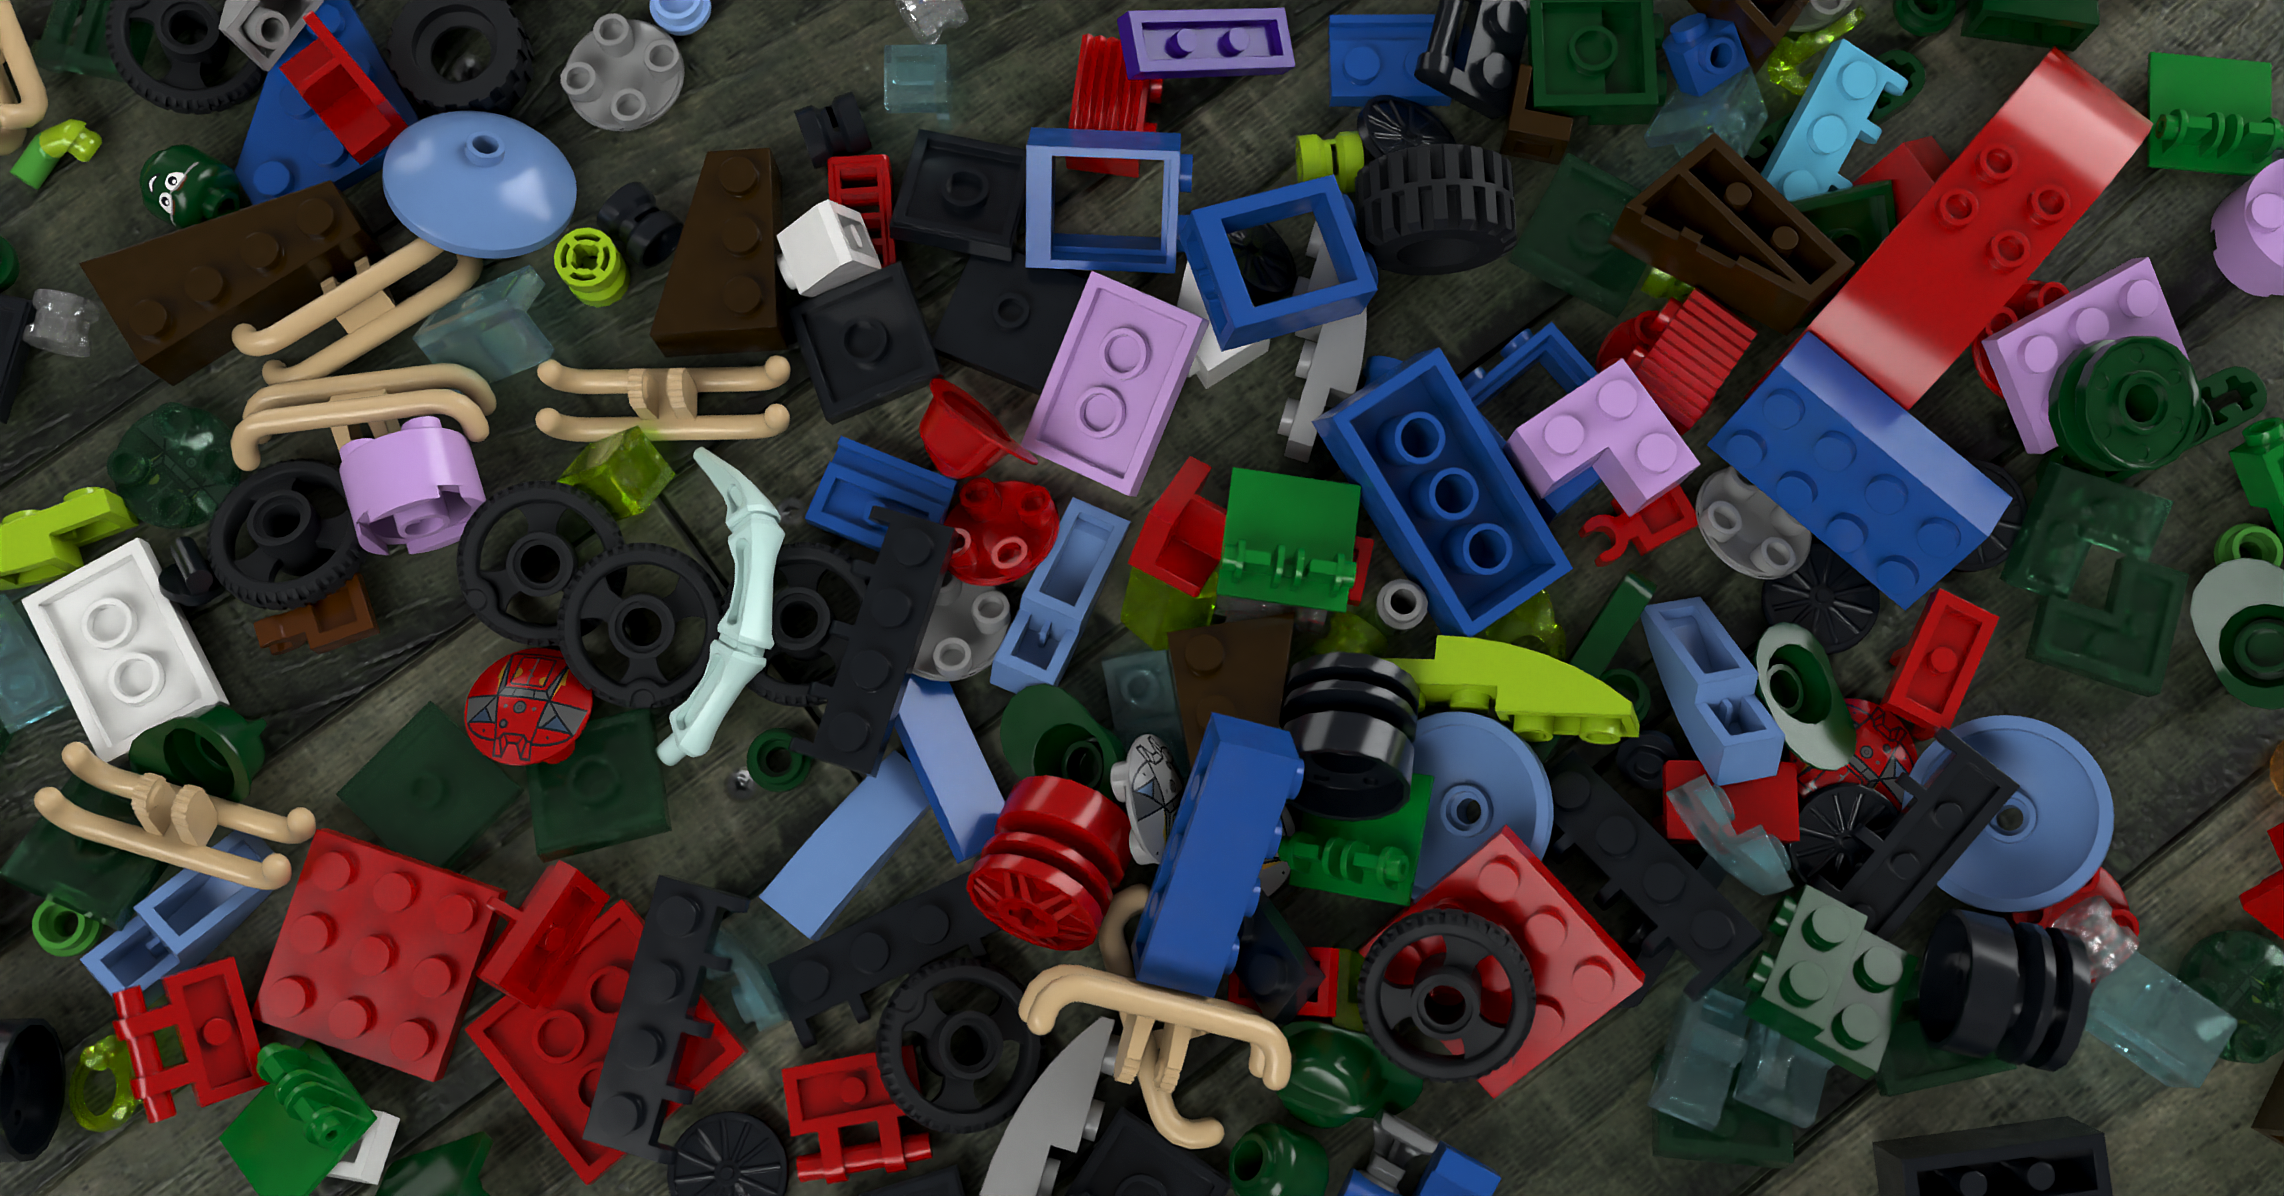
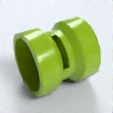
(1315, 158)
(601, 278)

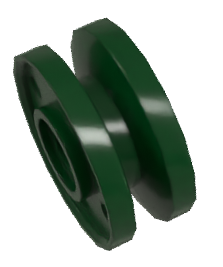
(2125, 404)

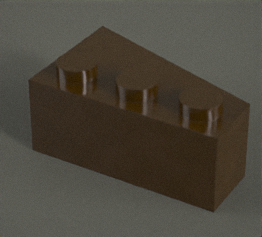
(1732, 238)
(725, 271)
(1230, 672)

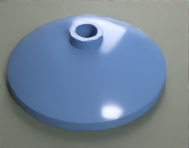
(479, 184)
(1484, 763)
(2063, 811)

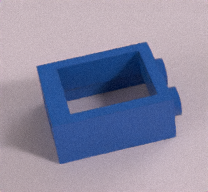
(1102, 252)
(1221, 282)
(1570, 372)

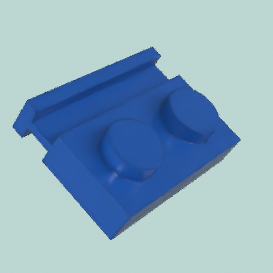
(1378, 58)
(869, 478)

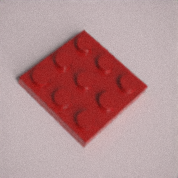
(378, 954)
(1571, 957)
(559, 1049)

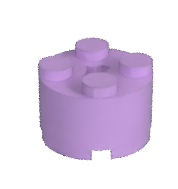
(2252, 233)
(412, 487)

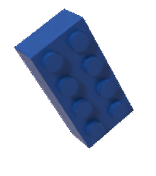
(1860, 472)
(1443, 494)

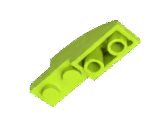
(46, 543)
(1525, 687)

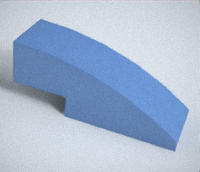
(1059, 599)
(1712, 692)
(849, 848)
(177, 925)

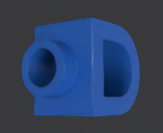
(1703, 53)

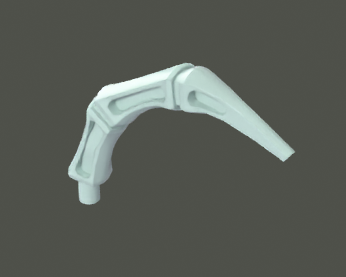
(747, 623)

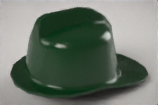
(2241, 628)
(1803, 696)
(1056, 736)
(203, 749)
(1341, 1076)

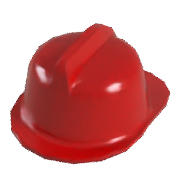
(963, 434)

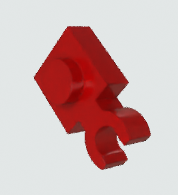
(1648, 529)

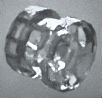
(931, 17)
(62, 323)
(2104, 939)

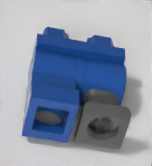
(1396, 1142)

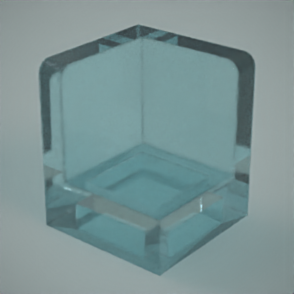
(919, 81)

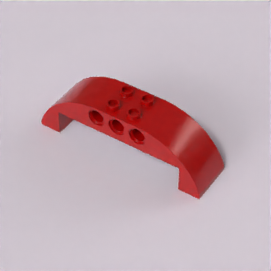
(1980, 229)

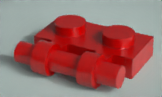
(212, 1031)
(849, 1093)

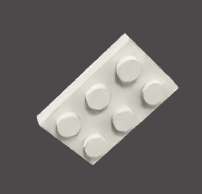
(122, 649)

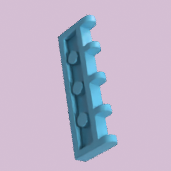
(1829, 122)

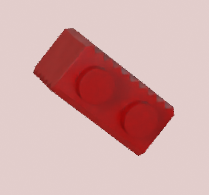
(1109, 102)
(1689, 355)

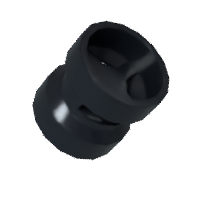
(818, 130)
(635, 220)

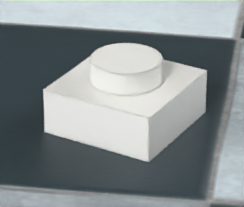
(368, 1155)

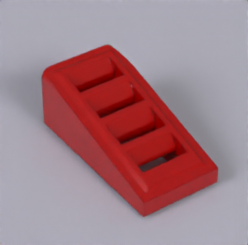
(867, 171)

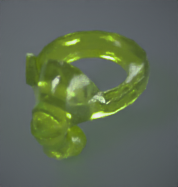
(1788, 53)
(1532, 618)
(104, 1054)

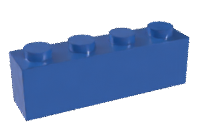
(1215, 855)

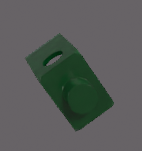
(2032, 22)

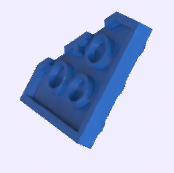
(289, 142)

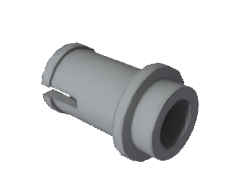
(1407, 595)

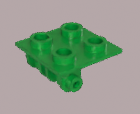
(2211, 114)
(1289, 540)
(1361, 857)
(296, 1122)

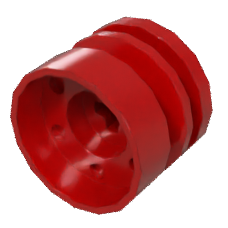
(1052, 863)

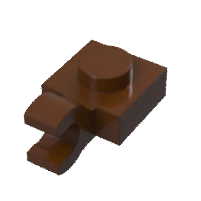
(326, 624)

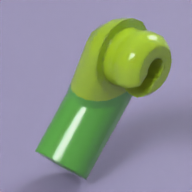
(50, 146)

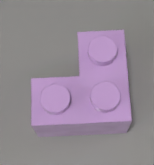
(1609, 427)

